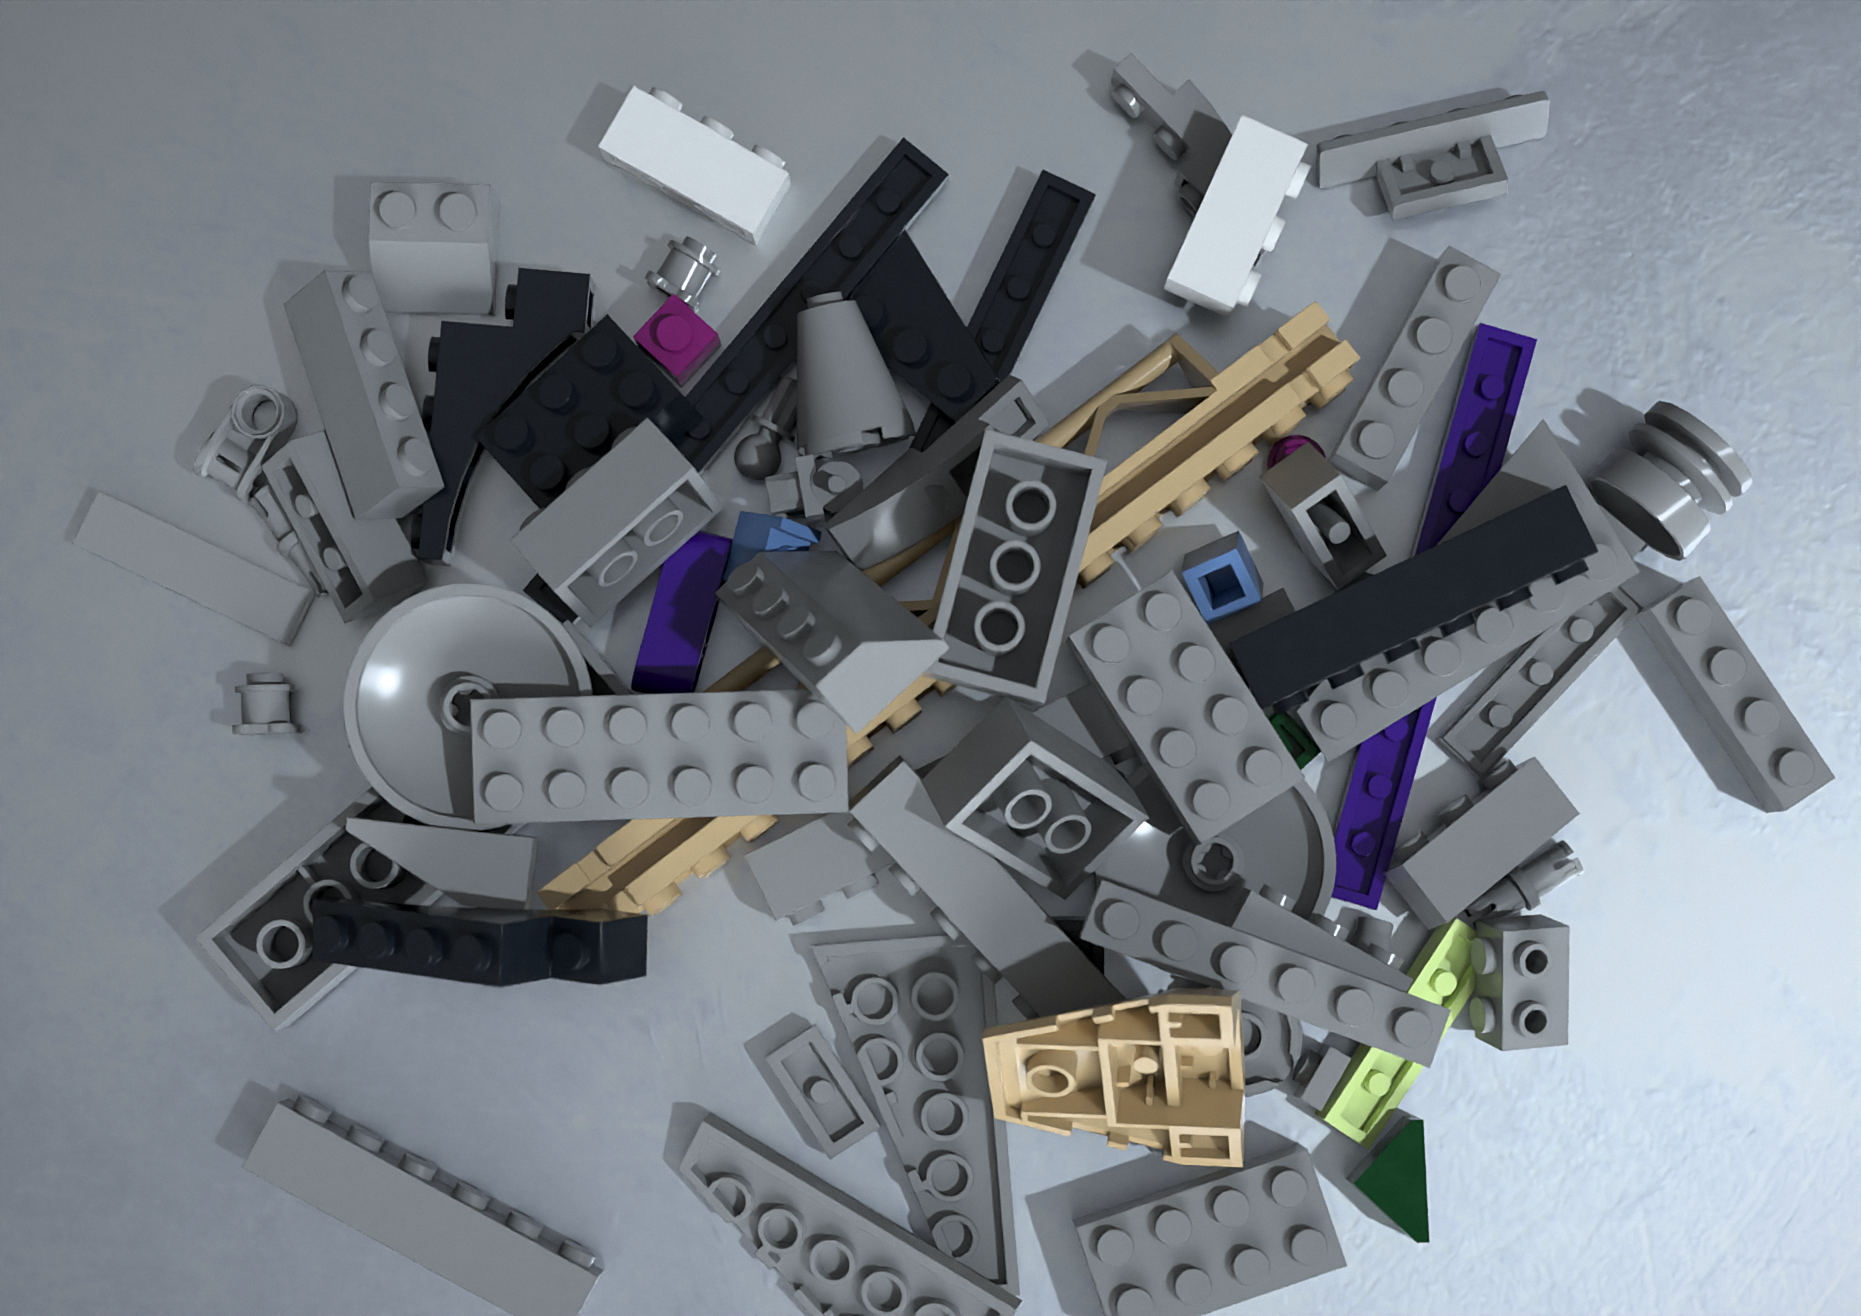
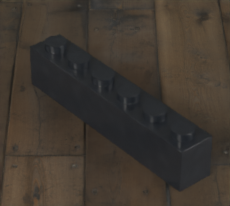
(1414, 598)

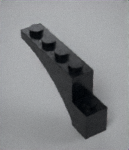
(480, 375)
(481, 943)

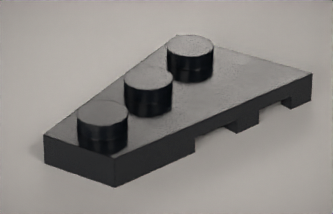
(922, 331)

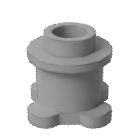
(684, 271)
(265, 705)

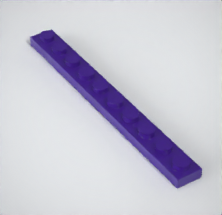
(1467, 463)

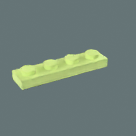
(1379, 1080)

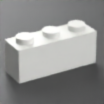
(696, 163)
(1238, 217)

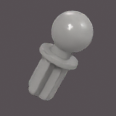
(759, 453)

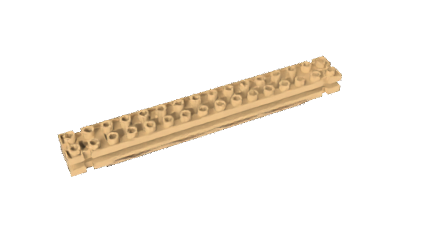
(1218, 435)

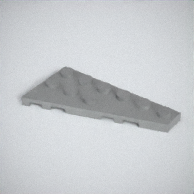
(1390, 691)
(826, 1242)

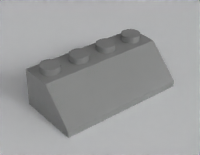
(832, 629)

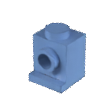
(767, 534)

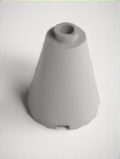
(843, 383)

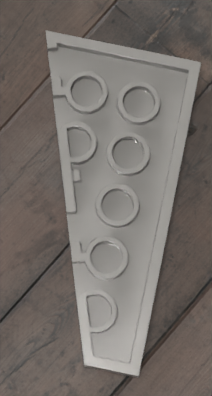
(918, 1034)

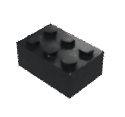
(580, 410)

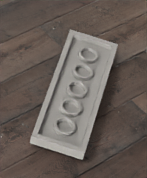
(656, 756)

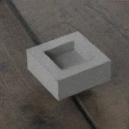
(1319, 1075)

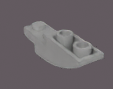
(1183, 126)
(930, 487)

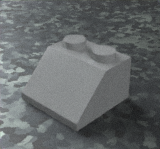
(434, 247)

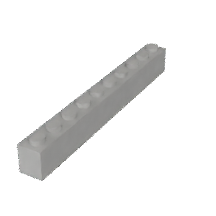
(830, 857)

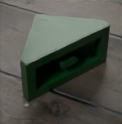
(1395, 1177)

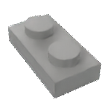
(822, 1092)

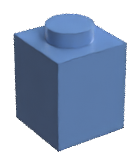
(1222, 578)

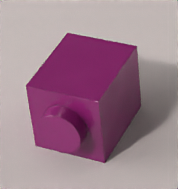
(677, 340)

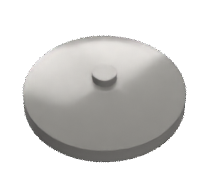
(416, 685)
(1277, 845)

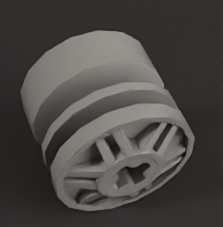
(1670, 479)

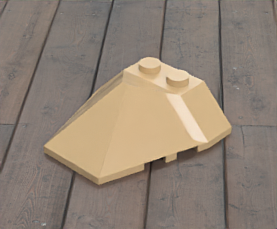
(1133, 1070)

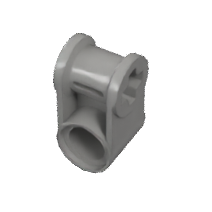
(245, 444)

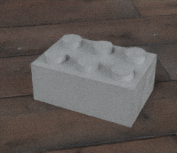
(617, 522)
(1034, 798)

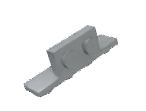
(1436, 158)

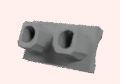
(812, 491)

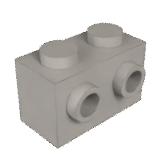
(1520, 982)

